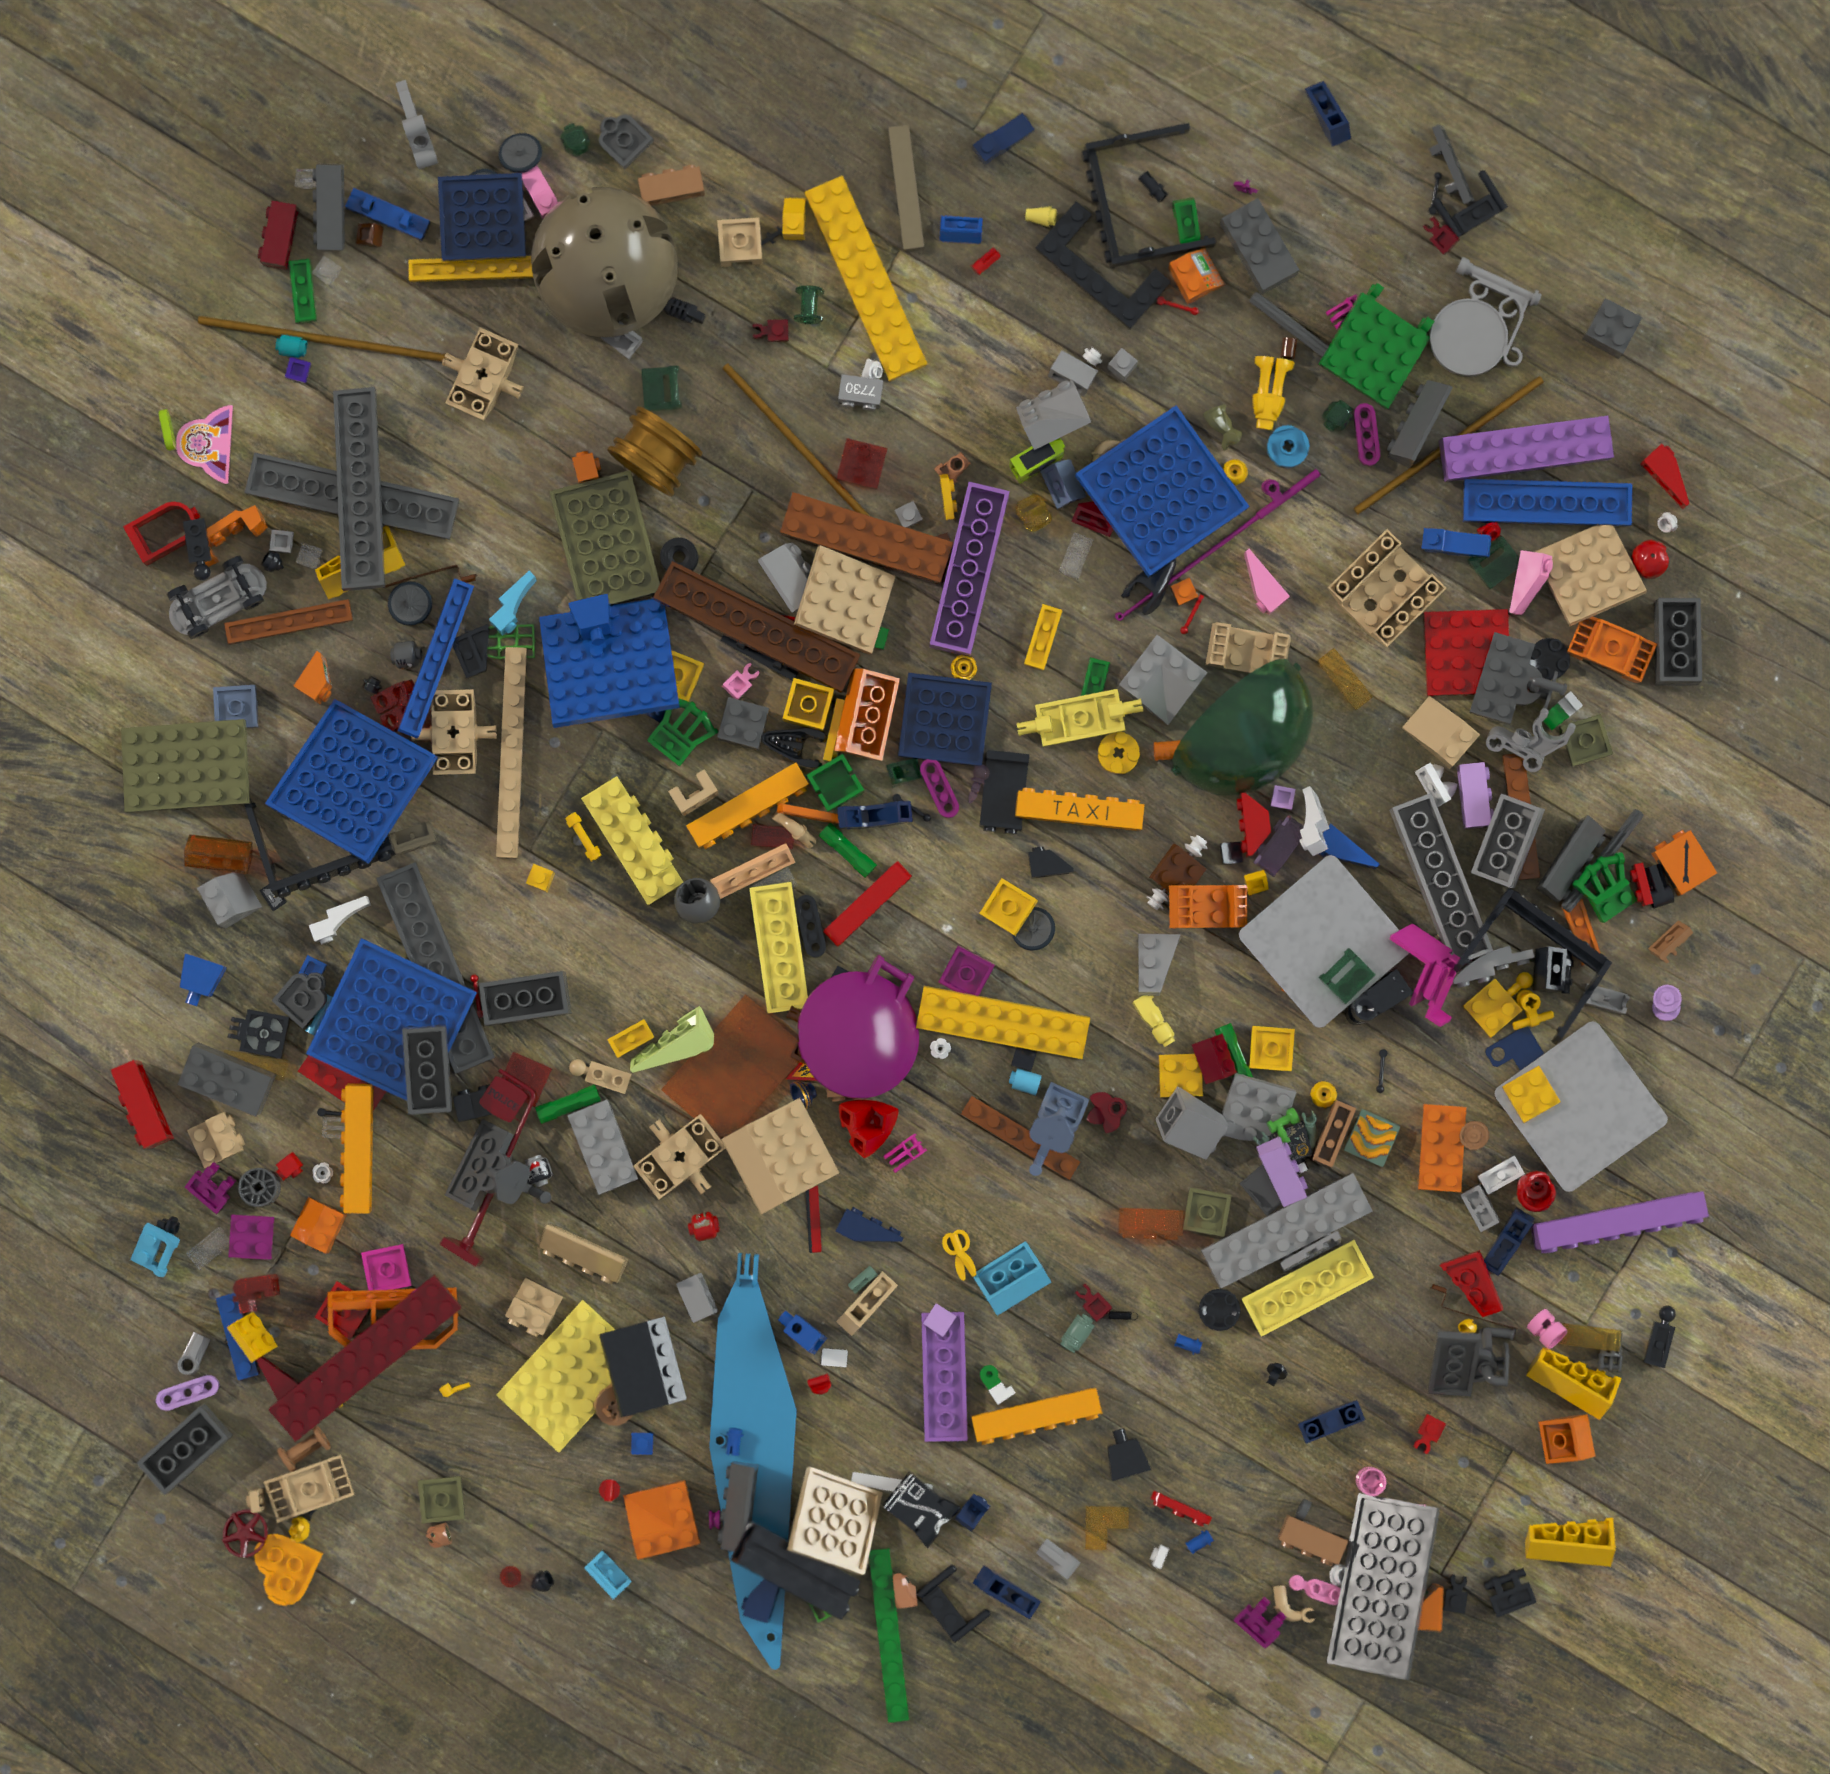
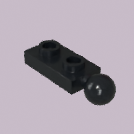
(198, 547)
(1660, 1338)

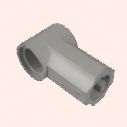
(195, 1351)
(1061, 1561)

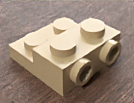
(216, 1139)
(533, 1307)

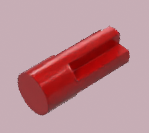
(985, 261)

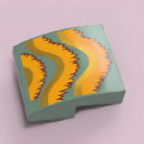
(1372, 1137)

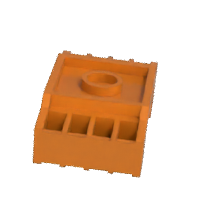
(233, 525)
(1612, 648)
(1207, 906)

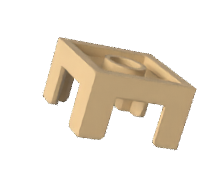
(740, 241)
(697, 798)

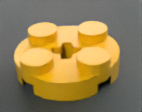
(1121, 741)

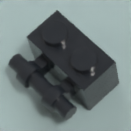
(1552, 970)

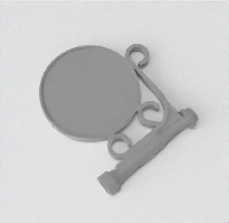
(1470, 333)

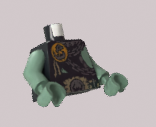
(1302, 1140)

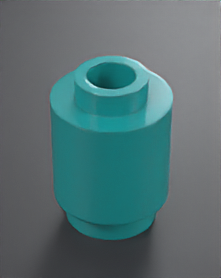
(291, 346)

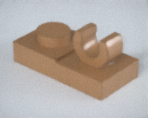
(1670, 940)

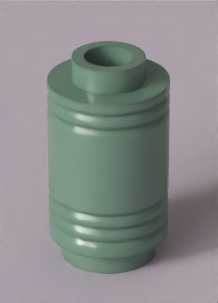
(1077, 1332)

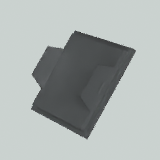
(1261, 1190)

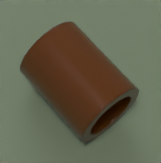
(1288, 348)

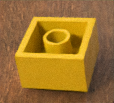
(808, 704)

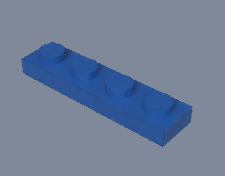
(229, 1314)

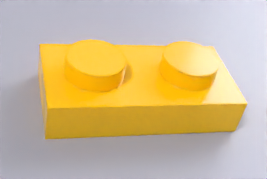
(947, 487)
(631, 1038)

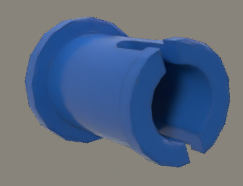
(1188, 1344)
(734, 1440)
(1199, 1541)

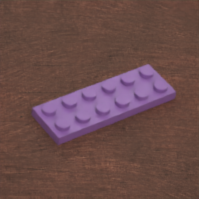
(944, 1382)

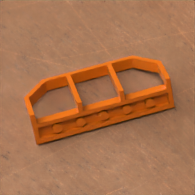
(381, 1300)

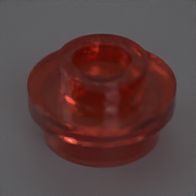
(510, 1583)

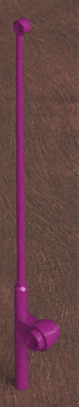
(1277, 499)

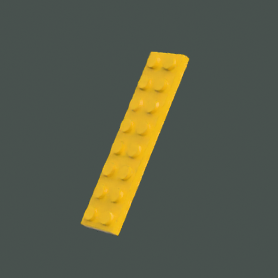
(1003, 1022)

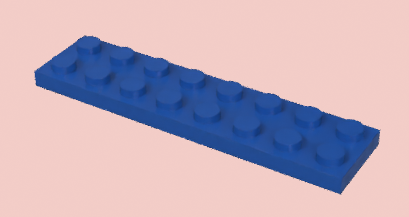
(1547, 502)

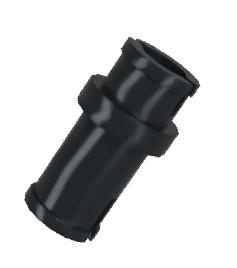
(1156, 190)

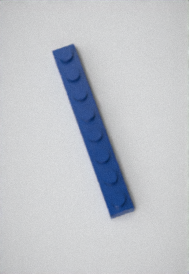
(435, 658)

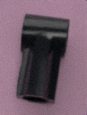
(1659, 889)

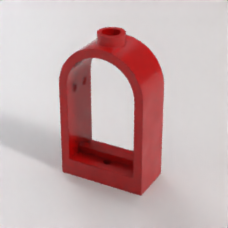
(138, 541)

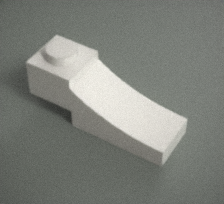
(1314, 825)
(326, 929)

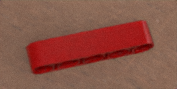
(867, 903)

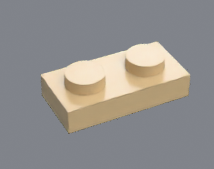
(256, 1500)

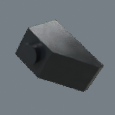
(1046, 864)

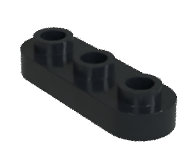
(806, 917)

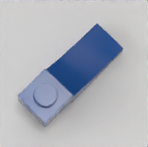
(1456, 543)

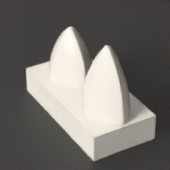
(1430, 779)

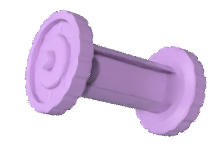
(1666, 1003)

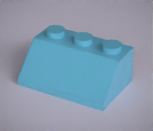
(1011, 1278)

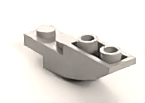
(1483, 967)

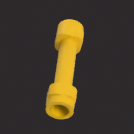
(574, 820)

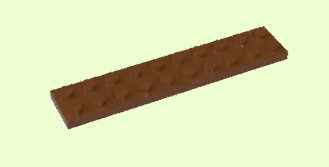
(756, 626)

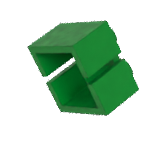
(835, 783)

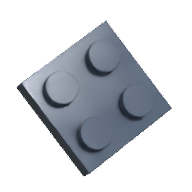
(236, 704)

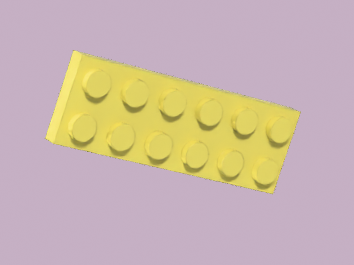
(779, 946)
(1307, 1288)

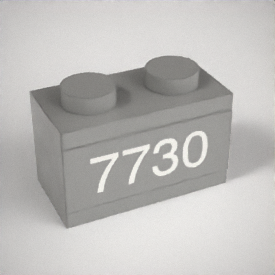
(860, 392)

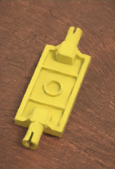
(1080, 717)

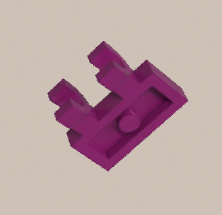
(207, 1191)
(1257, 1626)

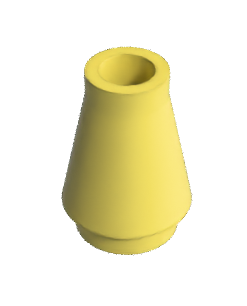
(1044, 216)

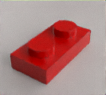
(1643, 892)

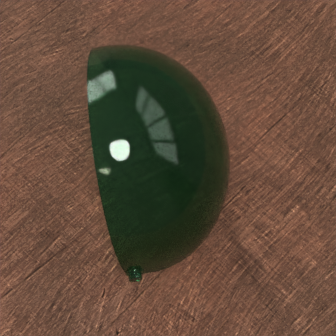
(1248, 732)

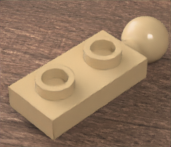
(601, 1075)

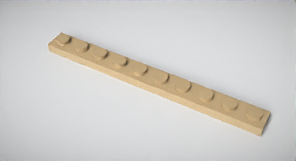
(511, 752)

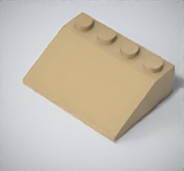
(583, 1253)

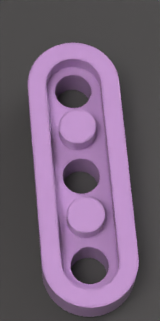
(178, 1395)

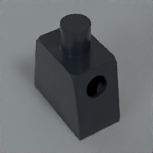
(1126, 1456)

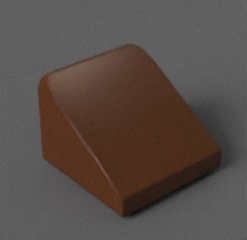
(369, 234)

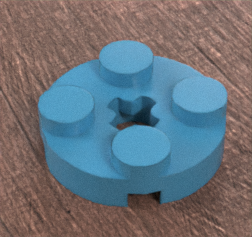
(1293, 436)

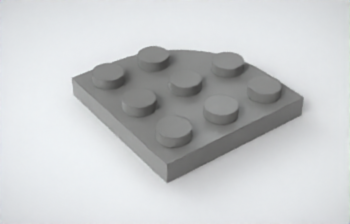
(1252, 1105)

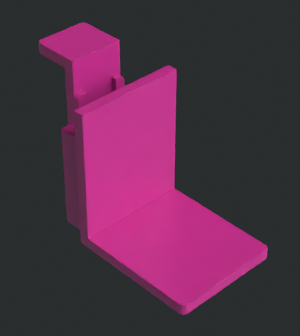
(1437, 973)

